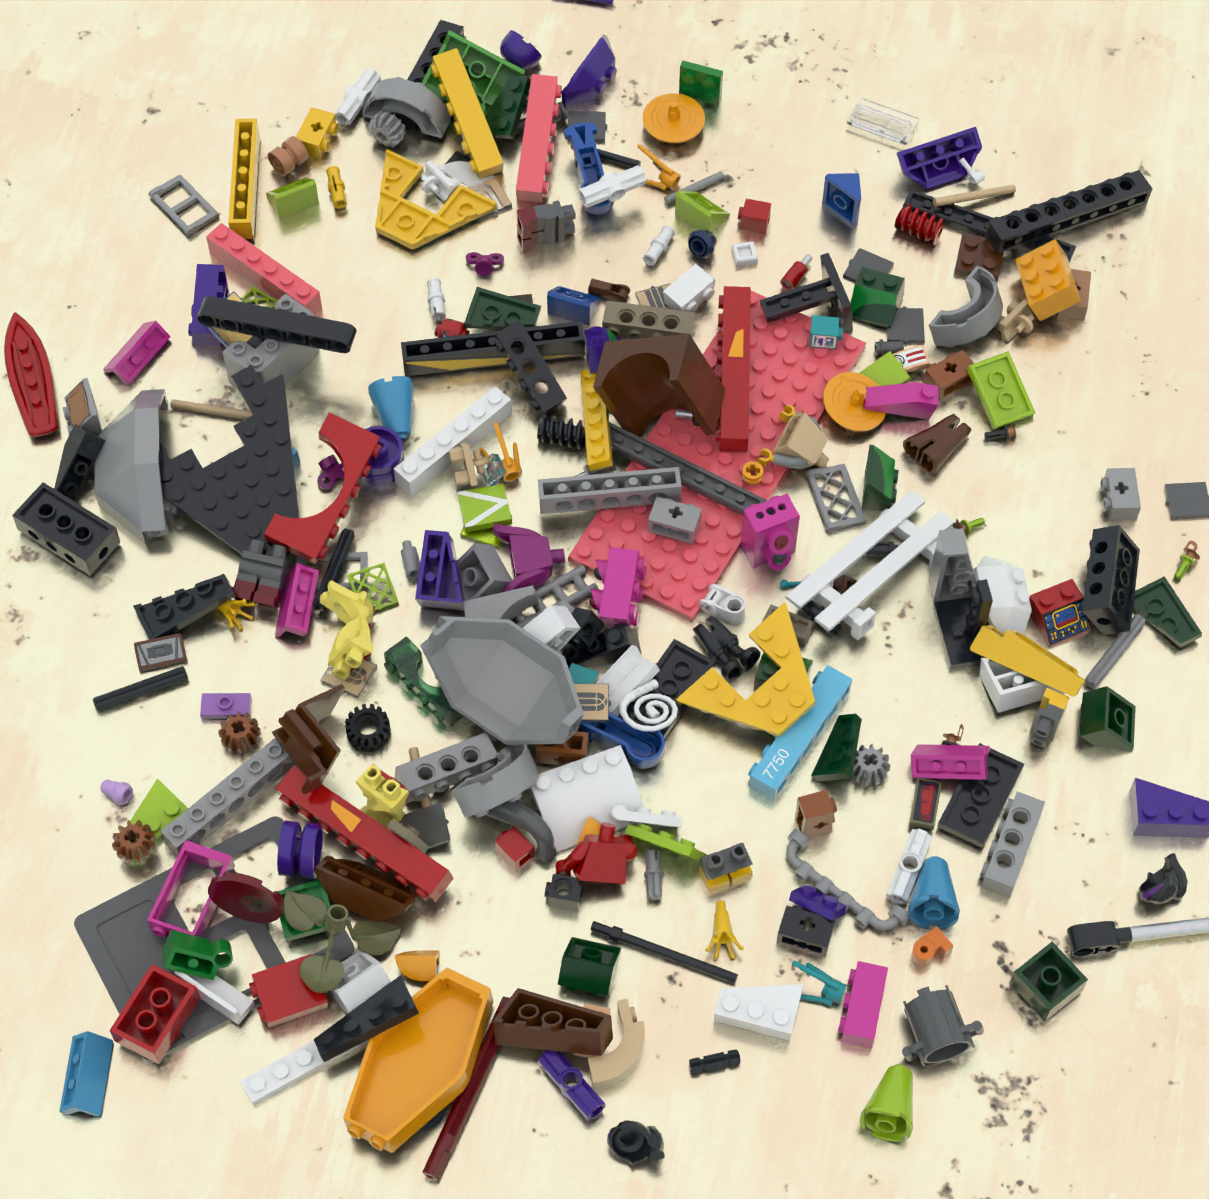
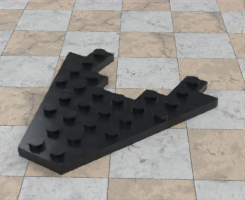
(248, 486)

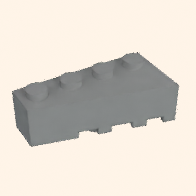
(951, 567)

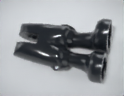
(722, 639)

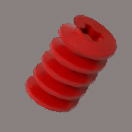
(919, 224)

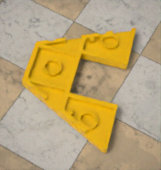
(412, 224)
(775, 703)

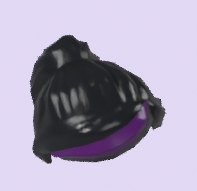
(1166, 883)
(636, 1142)

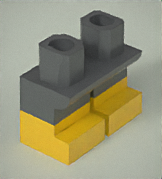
(1048, 717)
(731, 861)

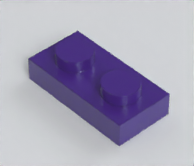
(818, 903)

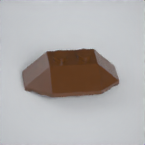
(363, 889)

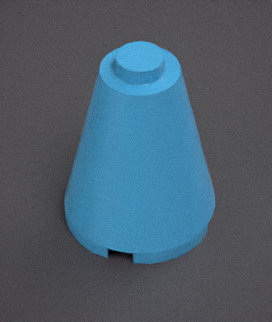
(394, 403)
(934, 896)

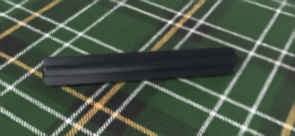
(335, 564)
(140, 688)

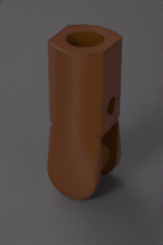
(608, 290)

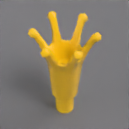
(232, 608)
(722, 931)

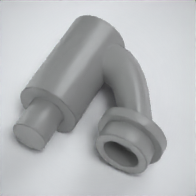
(410, 559)

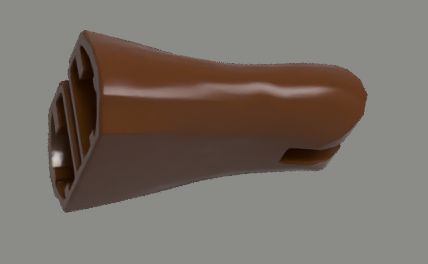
(934, 445)

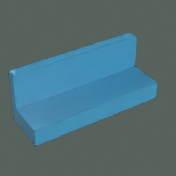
(86, 1074)

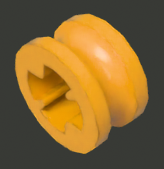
(746, 475)

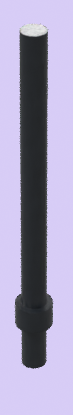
(617, 935)

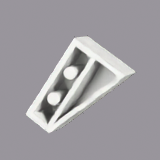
(553, 626)
(1008, 687)
(760, 1009)

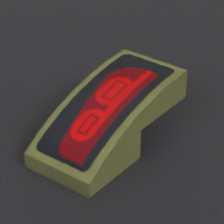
(925, 803)

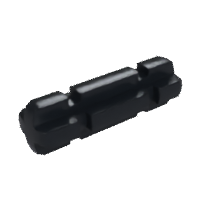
(714, 1061)

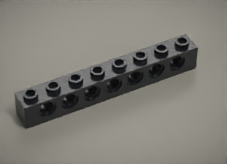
(1068, 211)

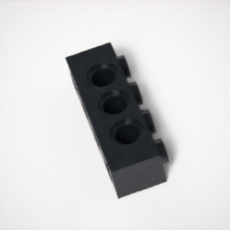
(517, 334)

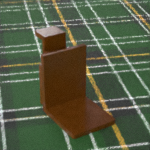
(307, 740)

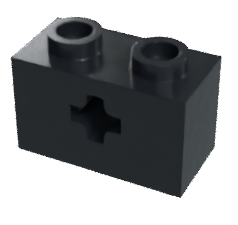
(814, 940)

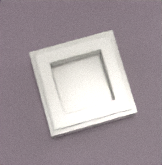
(744, 254)

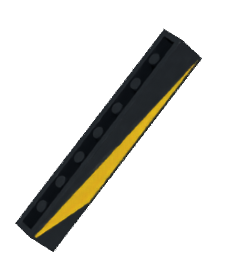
(480, 351)

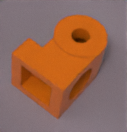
(930, 946)

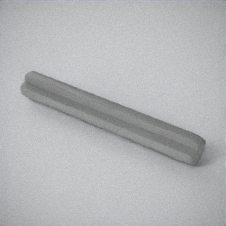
(1114, 652)

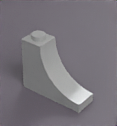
(502, 605)

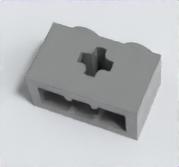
(1121, 494)
(674, 520)

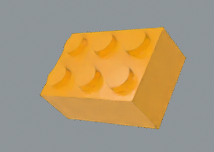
(1048, 280)

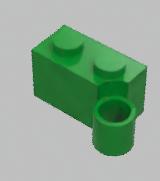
(196, 954)

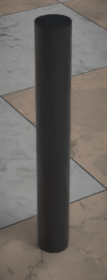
(618, 158)

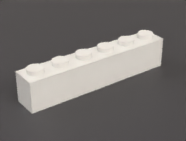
(468, 427)

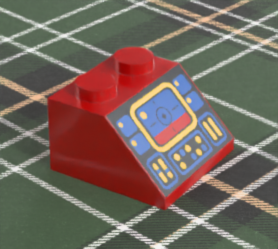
(1059, 613)

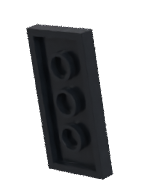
(678, 671)
(978, 802)

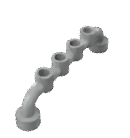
(825, 885)

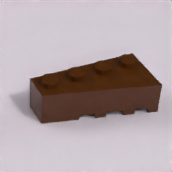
(551, 1025)

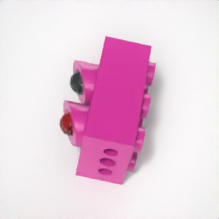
(770, 532)
(621, 588)

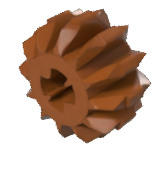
(235, 725)
(142, 846)

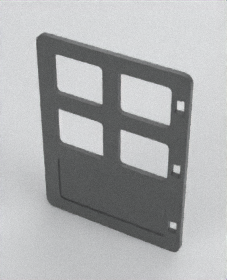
(125, 947)

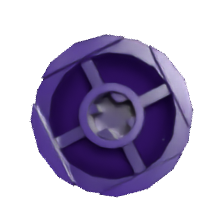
(518, 51)

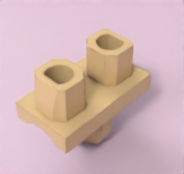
(1017, 320)
(467, 475)

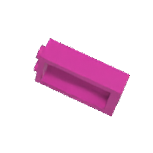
(198, 854)

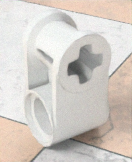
(720, 602)

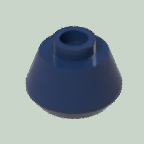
(702, 243)

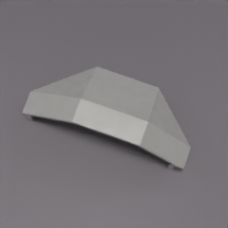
(129, 467)
(504, 680)

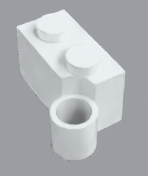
(690, 290)

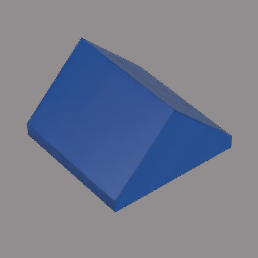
(843, 196)
(572, 304)

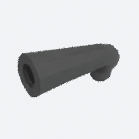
(523, 817)

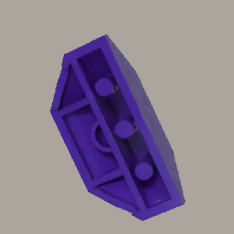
(591, 75)
(939, 159)

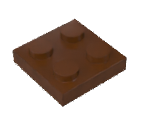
(977, 252)

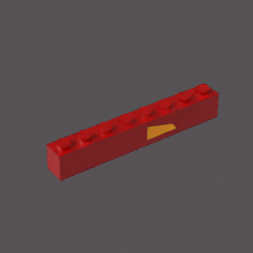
(734, 368)
(366, 835)

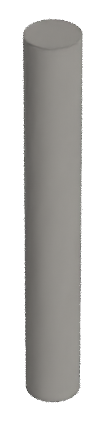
(696, 186)

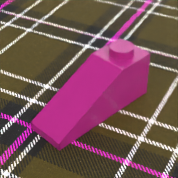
(904, 399)

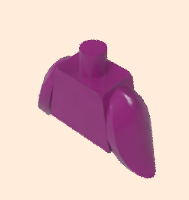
(529, 556)

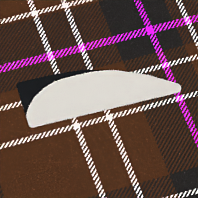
(459, 167)

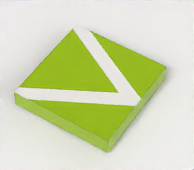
(484, 507)

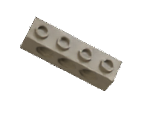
(638, 317)

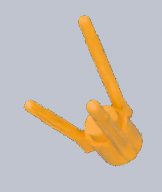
(668, 177)
(512, 467)

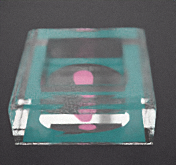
(493, 470)

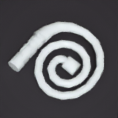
(650, 710)

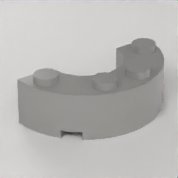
(411, 100)
(972, 319)
(499, 784)

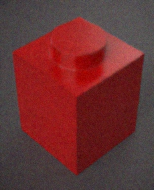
(755, 215)
(514, 848)

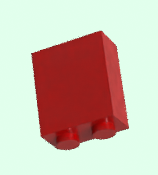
(285, 994)

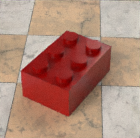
(155, 1014)

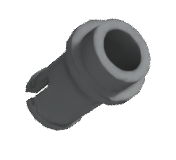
(883, 347)

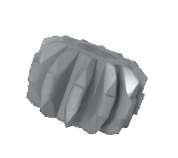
(387, 129)
(870, 765)

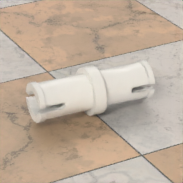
(658, 245)
(436, 299)

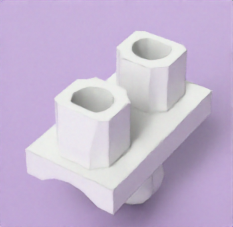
(436, 180)

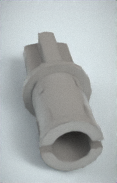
(653, 874)

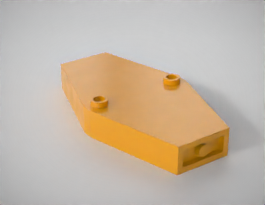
(420, 1062)

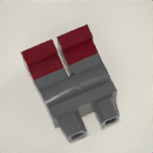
(544, 224)
(261, 576)

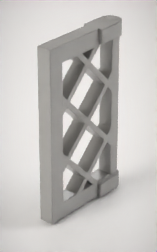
(845, 521)

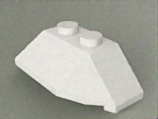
(1009, 594)

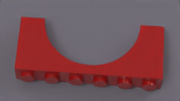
(310, 535)

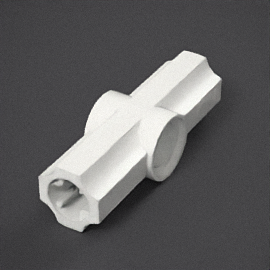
(356, 97)
(612, 186)
(904, 878)

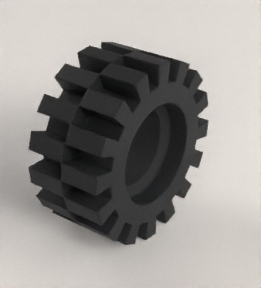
(367, 740)

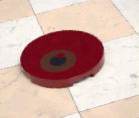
(246, 898)

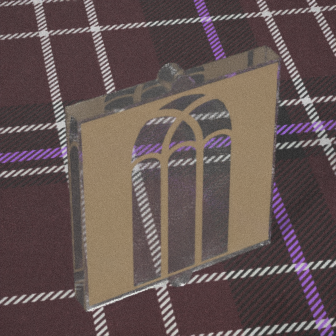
(495, 192)
(355, 682)

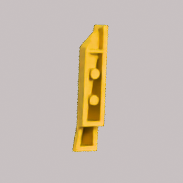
(1027, 658)

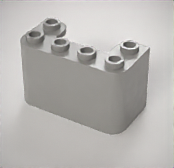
(271, 356)

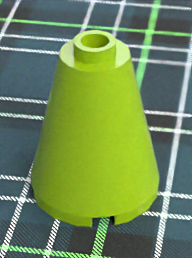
(891, 1106)

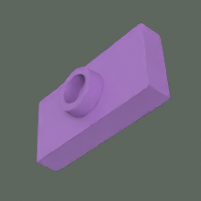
(221, 704)

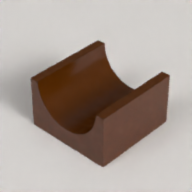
(657, 375)

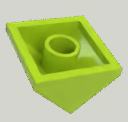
(293, 197)
(699, 211)

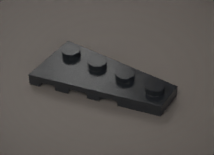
(176, 611)
(375, 1015)

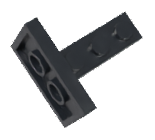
(812, 295)
(960, 623)

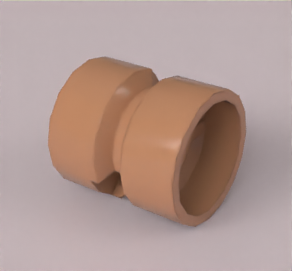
(291, 154)

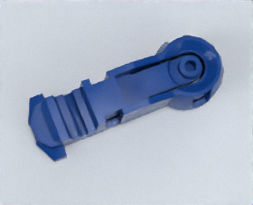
(587, 161)
(635, 743)

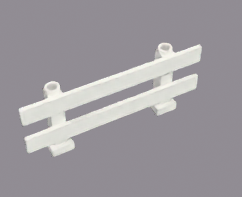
(845, 606)

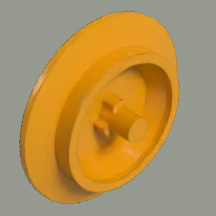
(673, 118)
(845, 402)

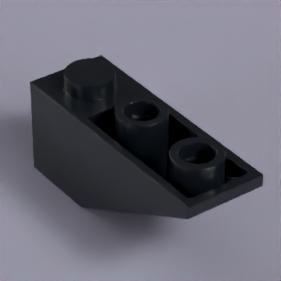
(77, 460)
(605, 649)

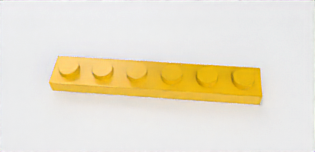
(596, 425)

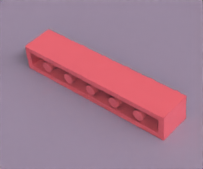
(537, 138)
(261, 268)

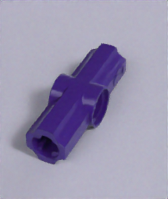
(581, 1094)

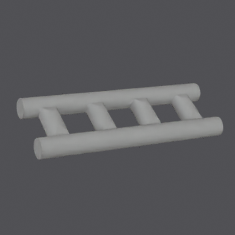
(555, 587)

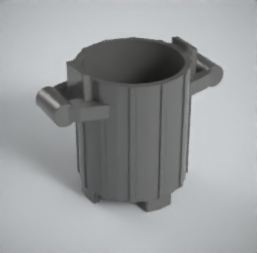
(938, 1027)

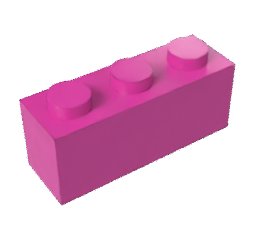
(863, 1004)

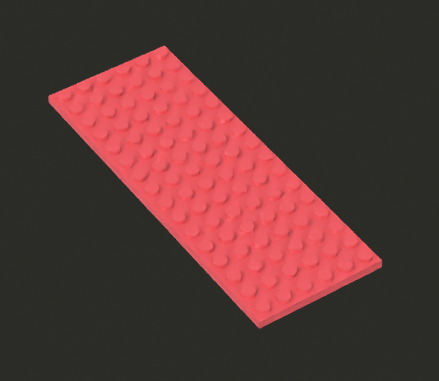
(780, 375)

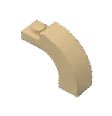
(619, 1064)

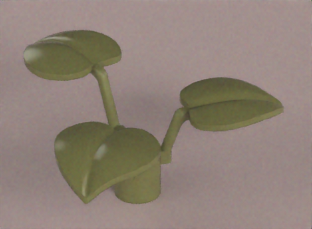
(320, 973)

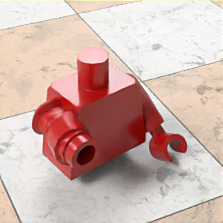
(600, 857)

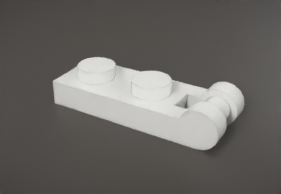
(644, 816)

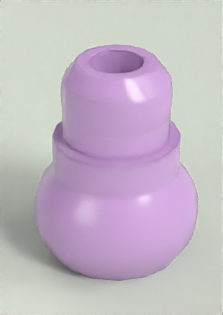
(118, 791)

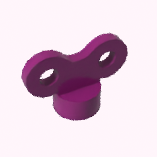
(484, 263)
(331, 470)

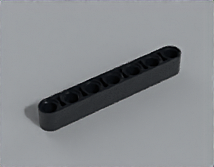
(277, 324)

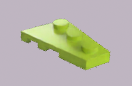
(158, 810)
(665, 841)

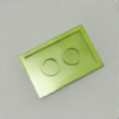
(1001, 390)

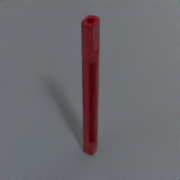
(463, 1104)

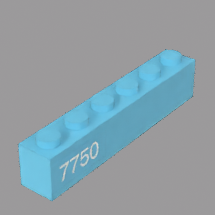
(790, 748)

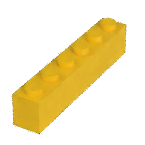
(467, 114)
(244, 177)

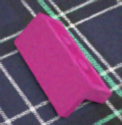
(137, 351)
(297, 600)
(950, 761)

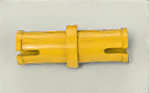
(338, 194)

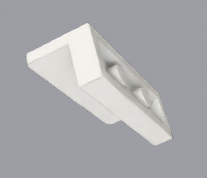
(627, 674)
(220, 996)

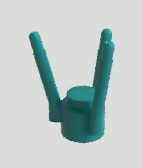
(832, 989)

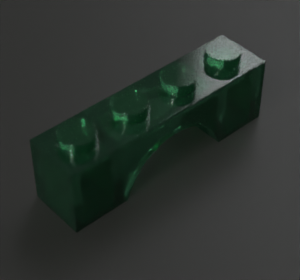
(405, 662)

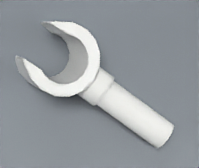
(973, 177)

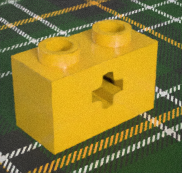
(317, 131)

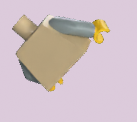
(799, 444)

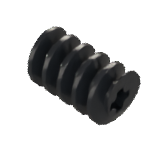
(561, 431)

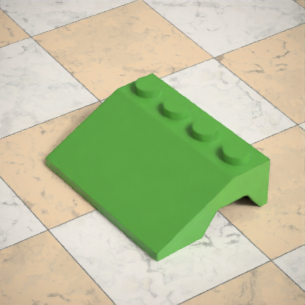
(485, 70)

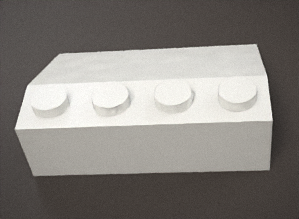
(582, 790)

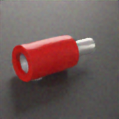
(796, 273)

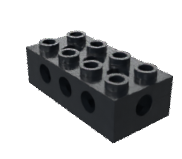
(66, 528)
(1111, 580)

